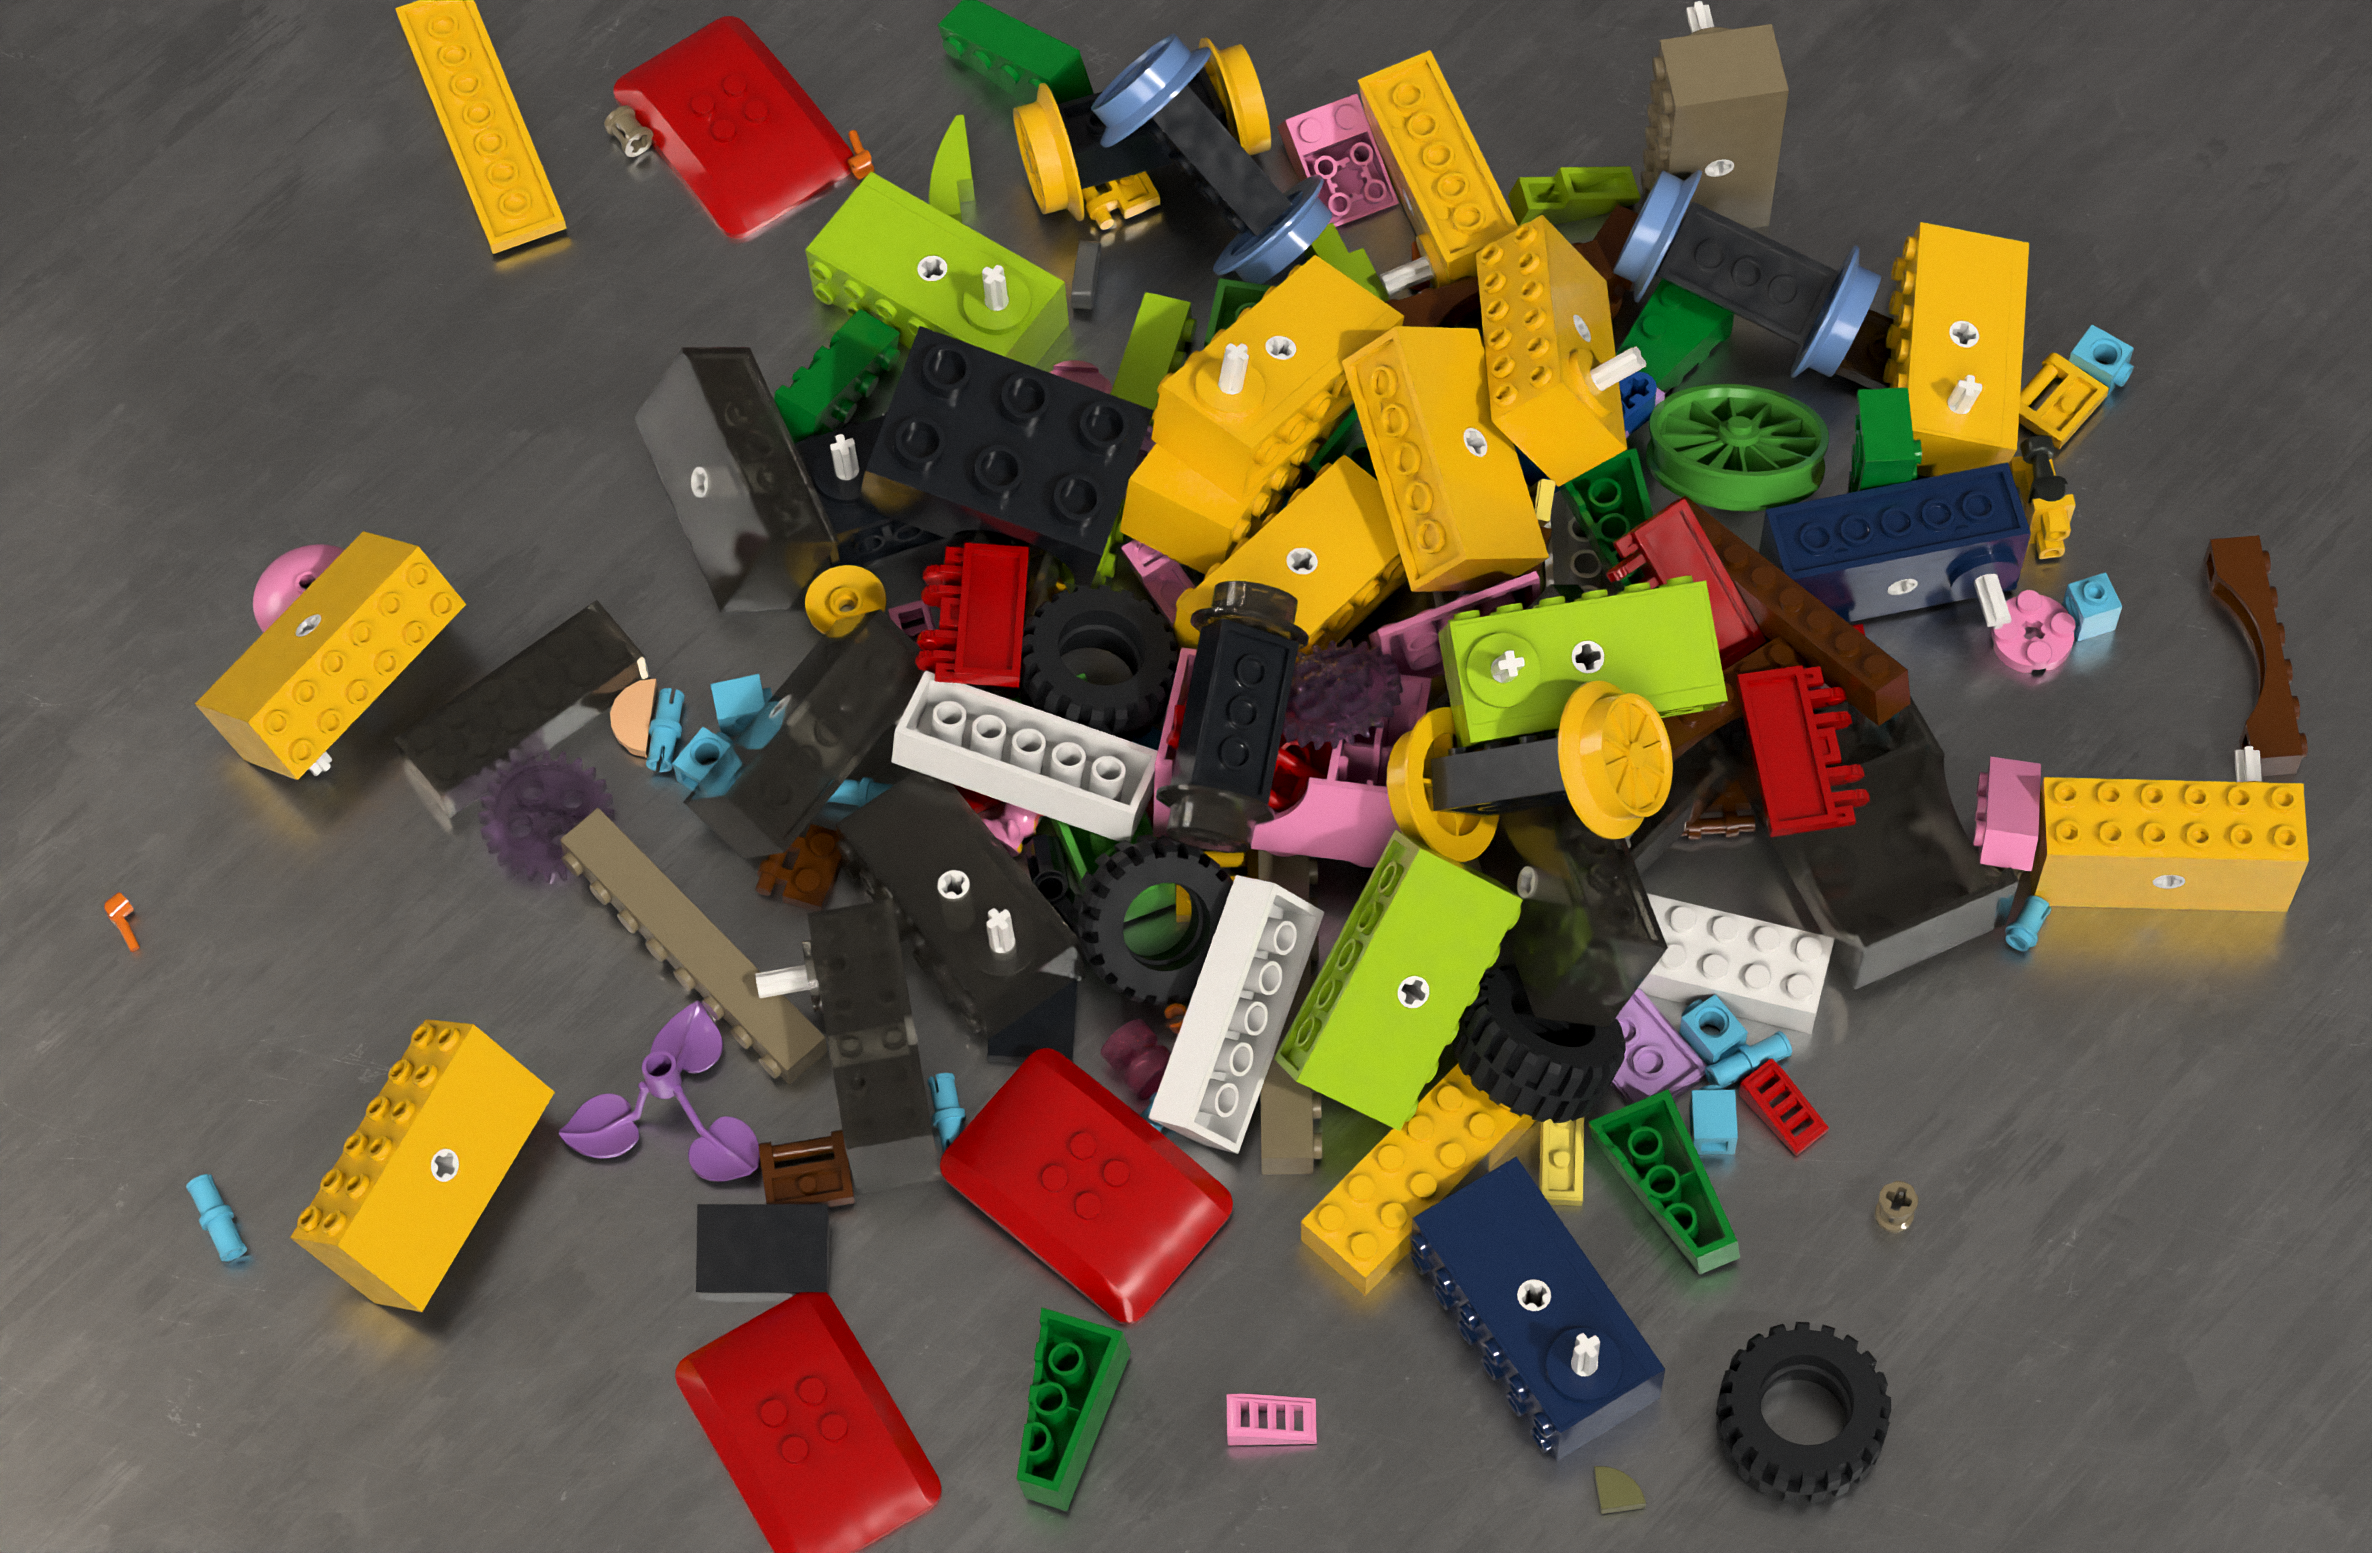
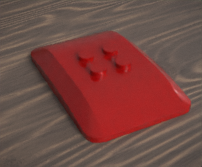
(735, 126)
(1086, 1185)
(808, 1429)

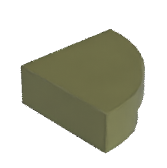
(1617, 1490)

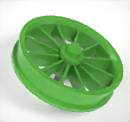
(1718, 433)

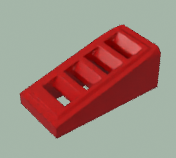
(1771, 1116)

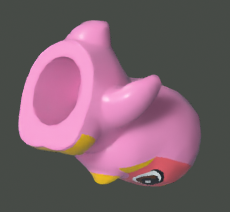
(1013, 827)

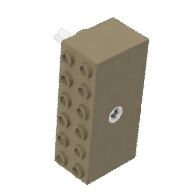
(1719, 112)

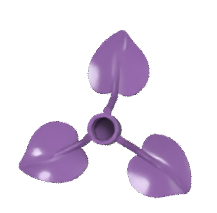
(687, 1042)

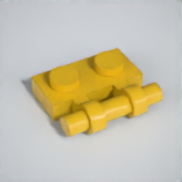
(1129, 194)

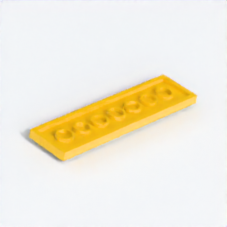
(481, 121)

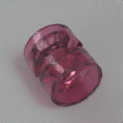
(1136, 1055)

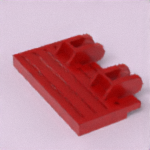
(1676, 546)
(980, 615)
(1794, 747)

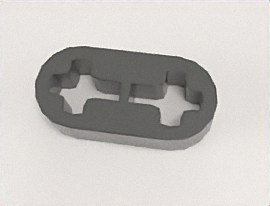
(1086, 274)

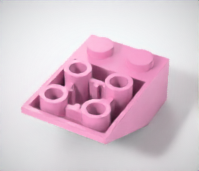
(1341, 149)

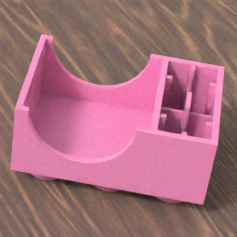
(1336, 816)

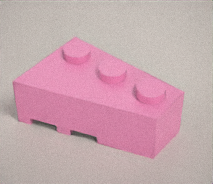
(2008, 813)

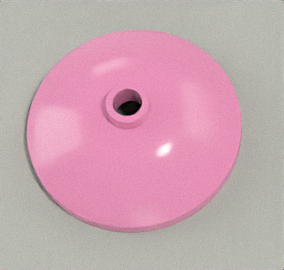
(285, 579)

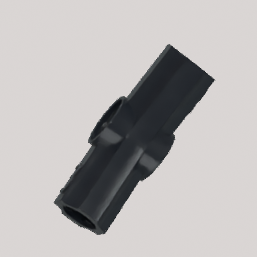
(1050, 875)

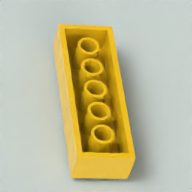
(1443, 1148)

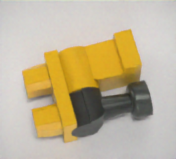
(2043, 496)

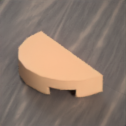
(632, 716)

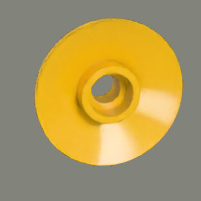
(839, 588)

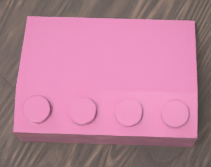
(1415, 641)

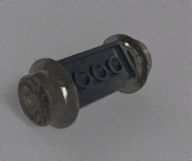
(1233, 717)

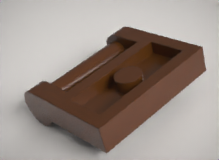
(808, 1183)

